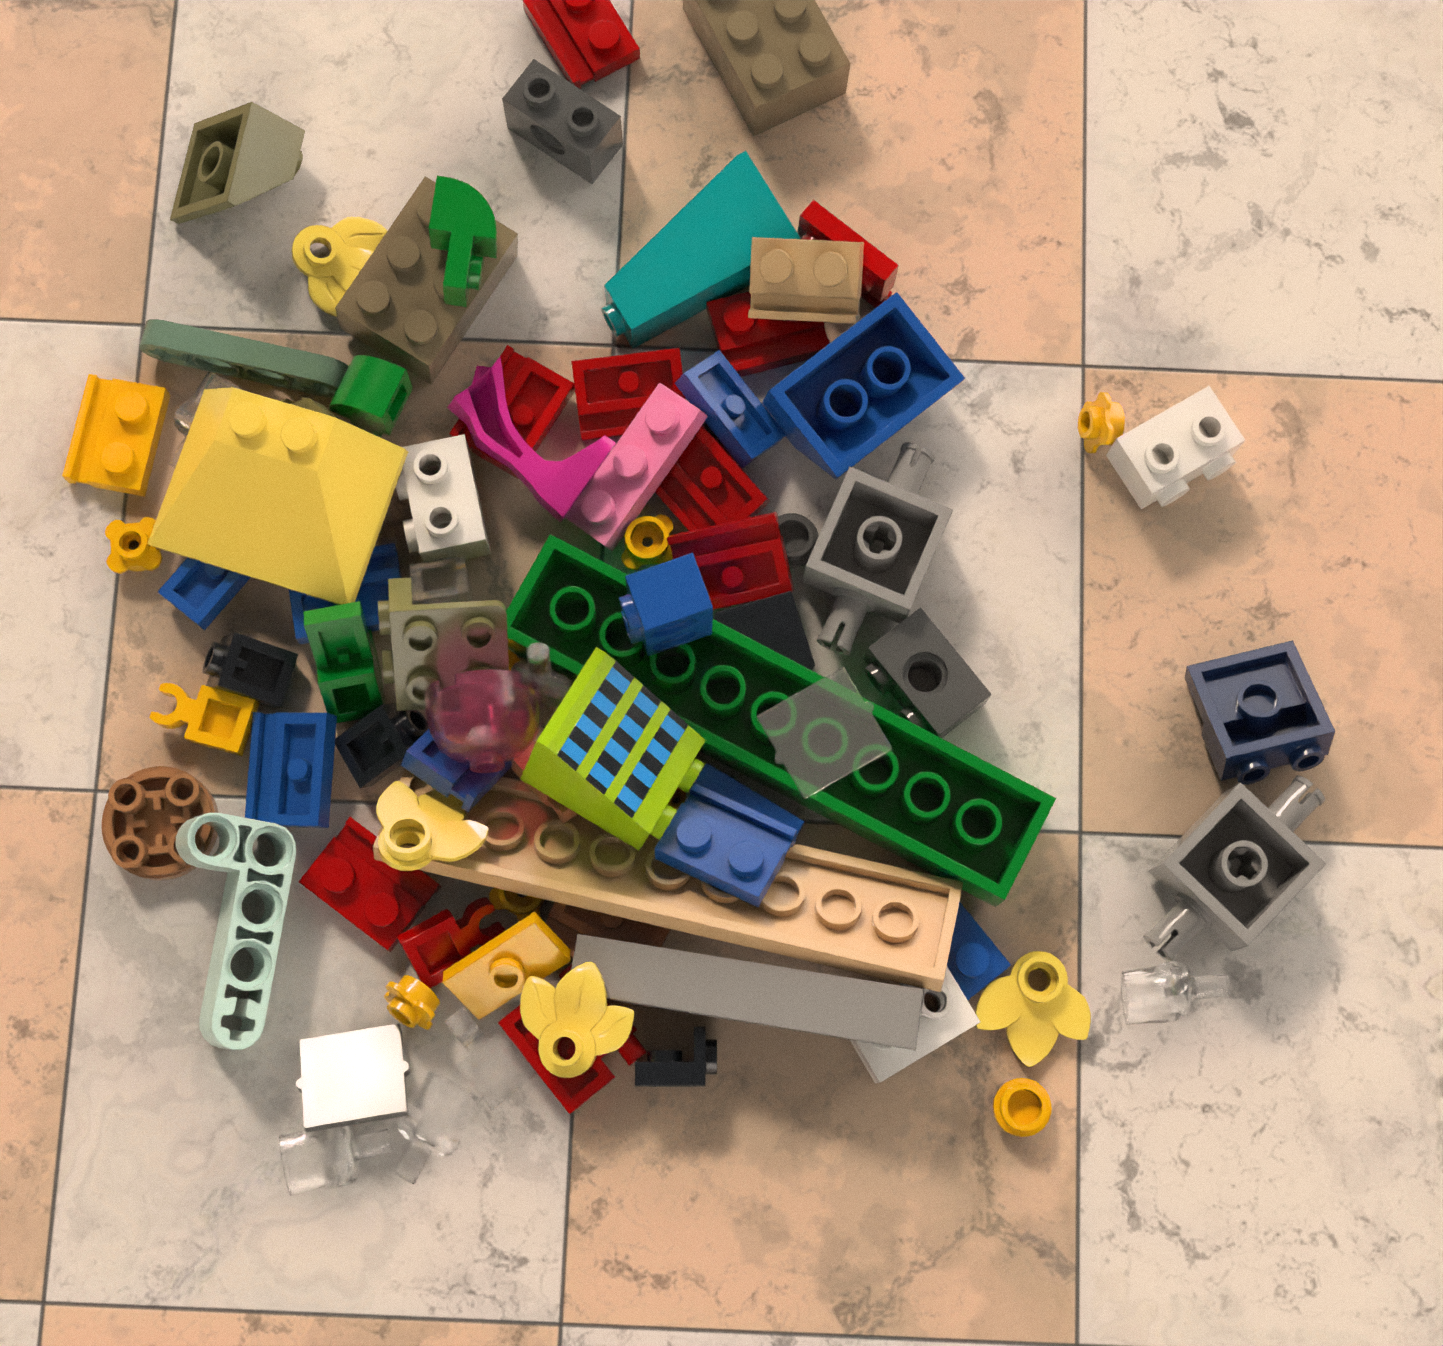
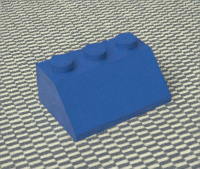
(862, 388)

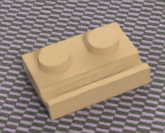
(806, 280)

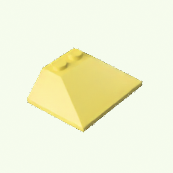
(279, 494)

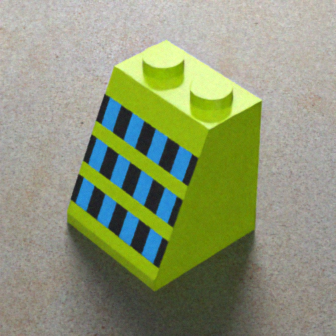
(615, 753)

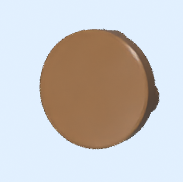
(146, 816)

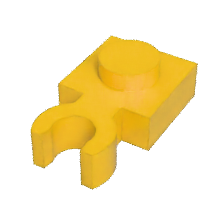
(213, 719)

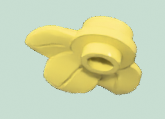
(349, 248)
(427, 821)
(574, 1011)
(1032, 1016)

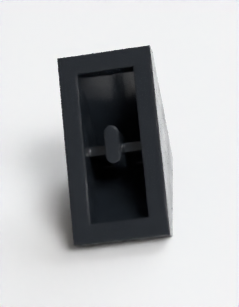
(773, 624)

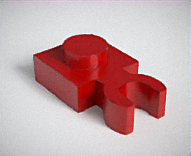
(443, 941)

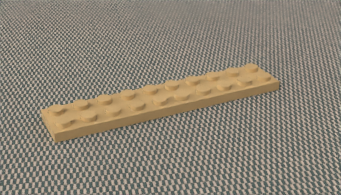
(816, 910)

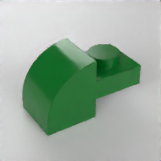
(465, 228)
(372, 394)
(345, 660)

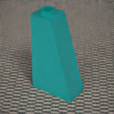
(696, 255)

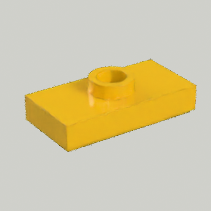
(503, 965)

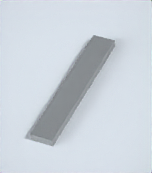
(755, 992)

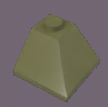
(236, 160)

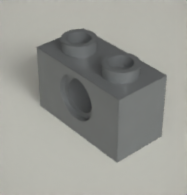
(563, 121)
(916, 645)

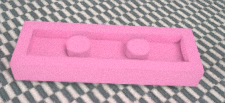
(636, 466)

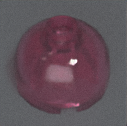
(483, 718)

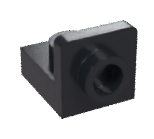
(250, 668)
(379, 742)
(666, 1067)

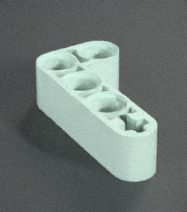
(233, 929)

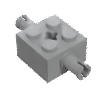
(867, 512)
(1271, 872)

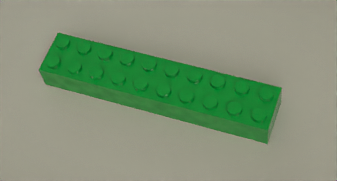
(915, 801)

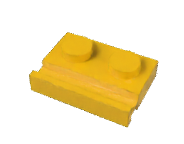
(116, 435)

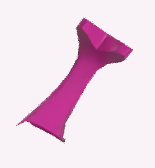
(552, 483)

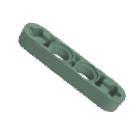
(242, 358)

